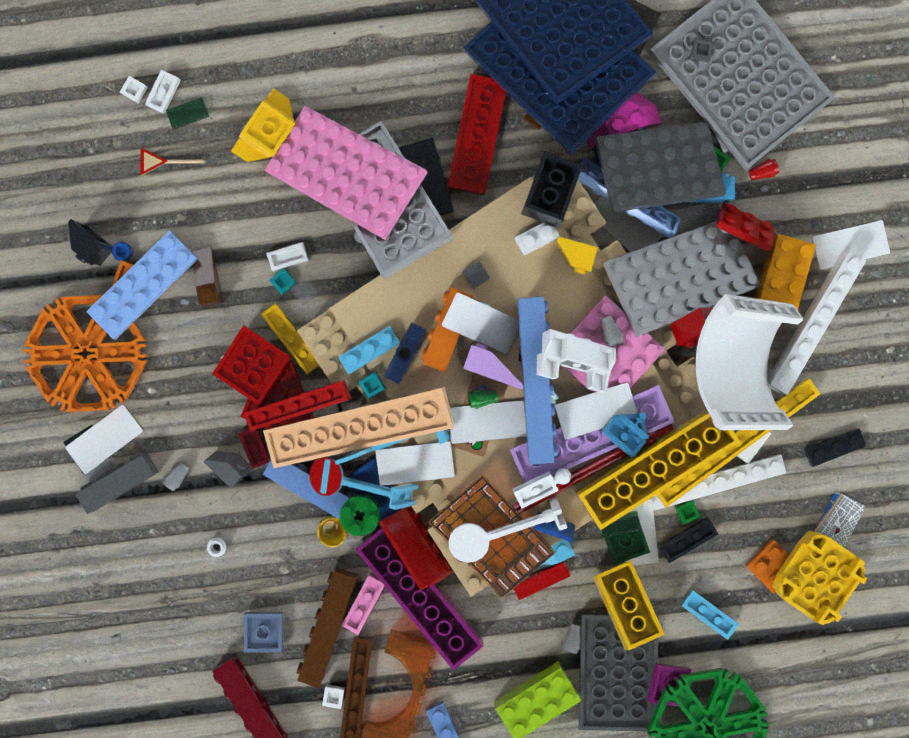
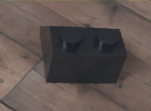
(88, 244)

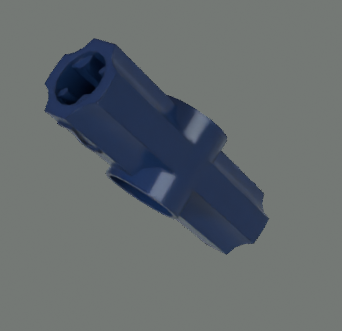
(399, 365)

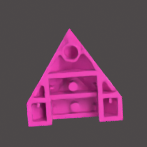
(633, 115)

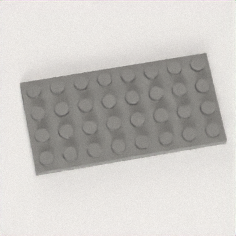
(415, 232)
(680, 276)

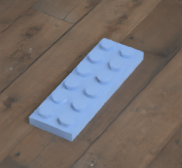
(656, 217)
(142, 285)

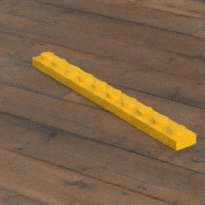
(790, 403)

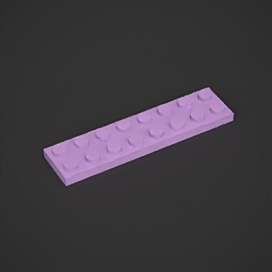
(592, 444)

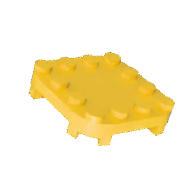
(819, 577)

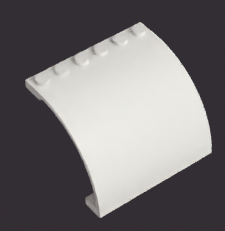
(735, 362)

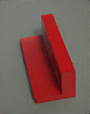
(541, 579)

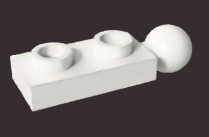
(540, 487)

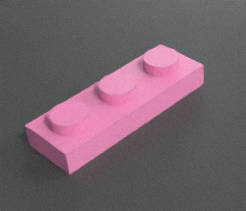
(363, 604)

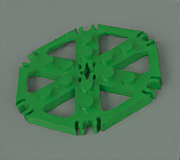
(715, 709)

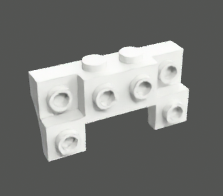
(578, 355)

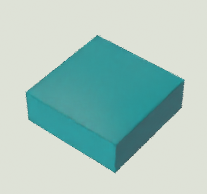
(283, 281)
(372, 385)

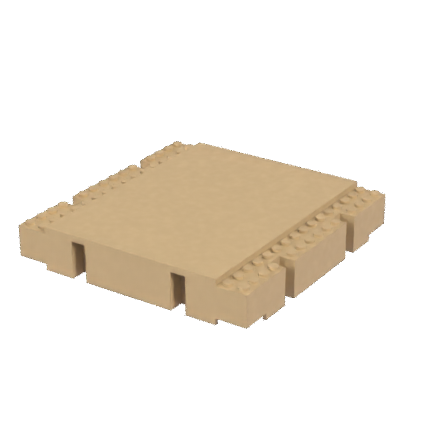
(416, 297)

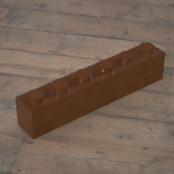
(327, 627)

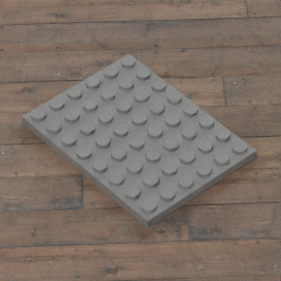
(754, 84)

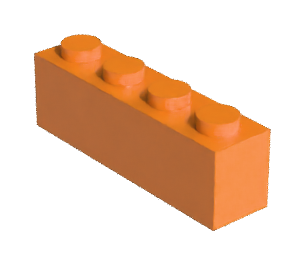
(441, 338)

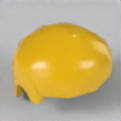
(331, 531)

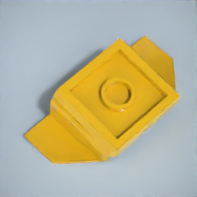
(266, 129)

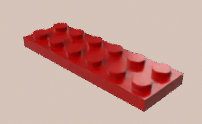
(477, 135)

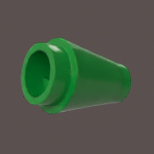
(481, 398)

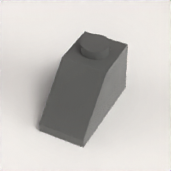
(228, 466)

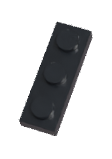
(835, 447)
(688, 540)

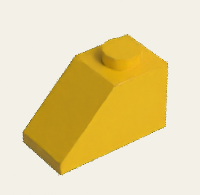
(577, 254)

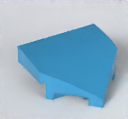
(627, 432)

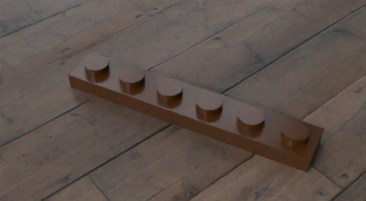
(356, 687)

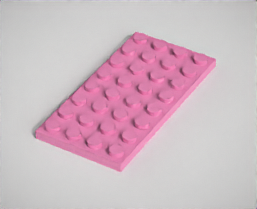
(346, 172)

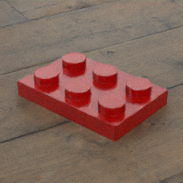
(745, 226)

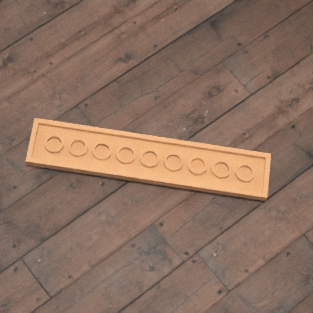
(360, 427)

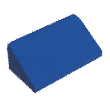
(552, 529)

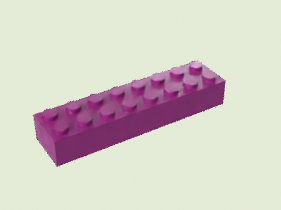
(428, 608)

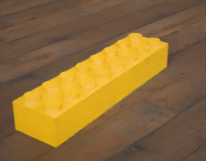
(655, 469)

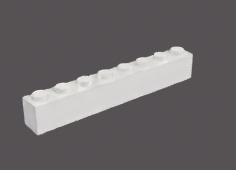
(815, 322)

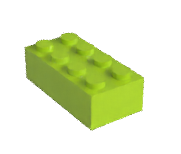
(537, 701)

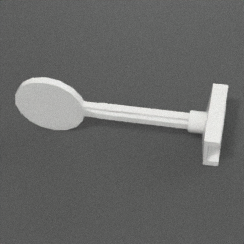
(471, 542)

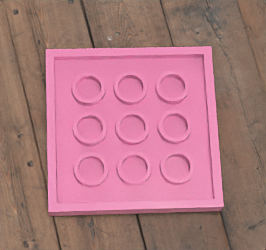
(632, 355)

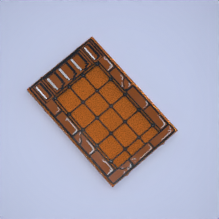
(508, 557)

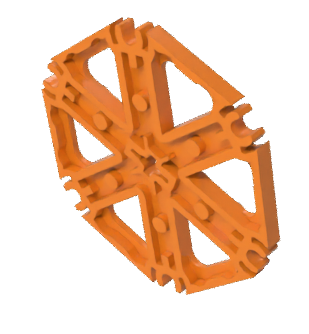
(78, 370)

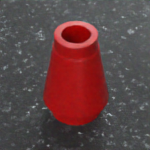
(764, 170)

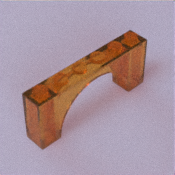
(415, 655)

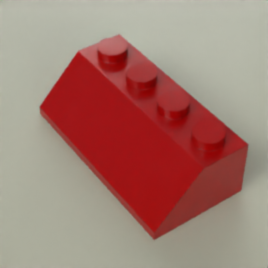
(416, 547)

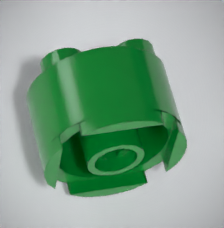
(356, 525)

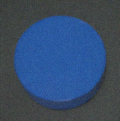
(122, 251)

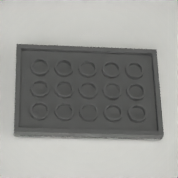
(659, 166)
(612, 679)

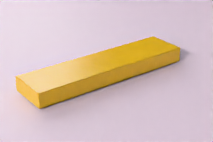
(290, 338)

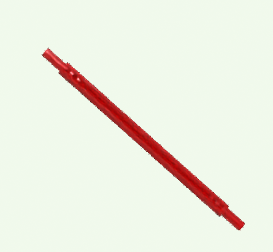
(596, 466)

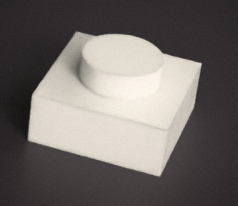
(133, 89)
(333, 696)

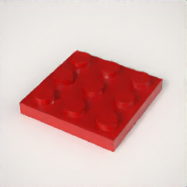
(252, 365)

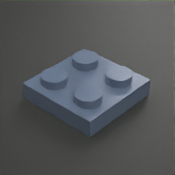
(263, 631)

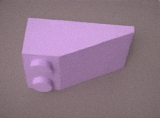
(487, 364)

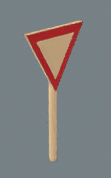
(150, 161)

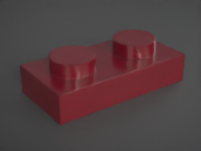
(254, 448)

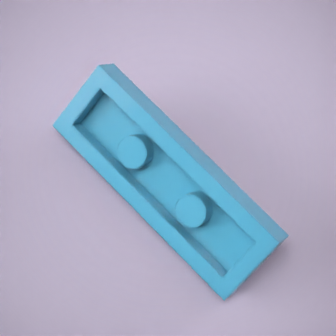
(369, 350)
(709, 614)

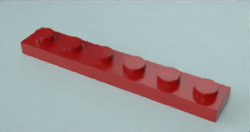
(297, 405)

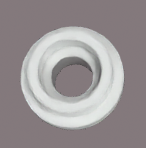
(212, 551)

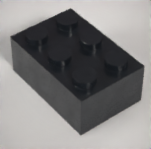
(551, 189)

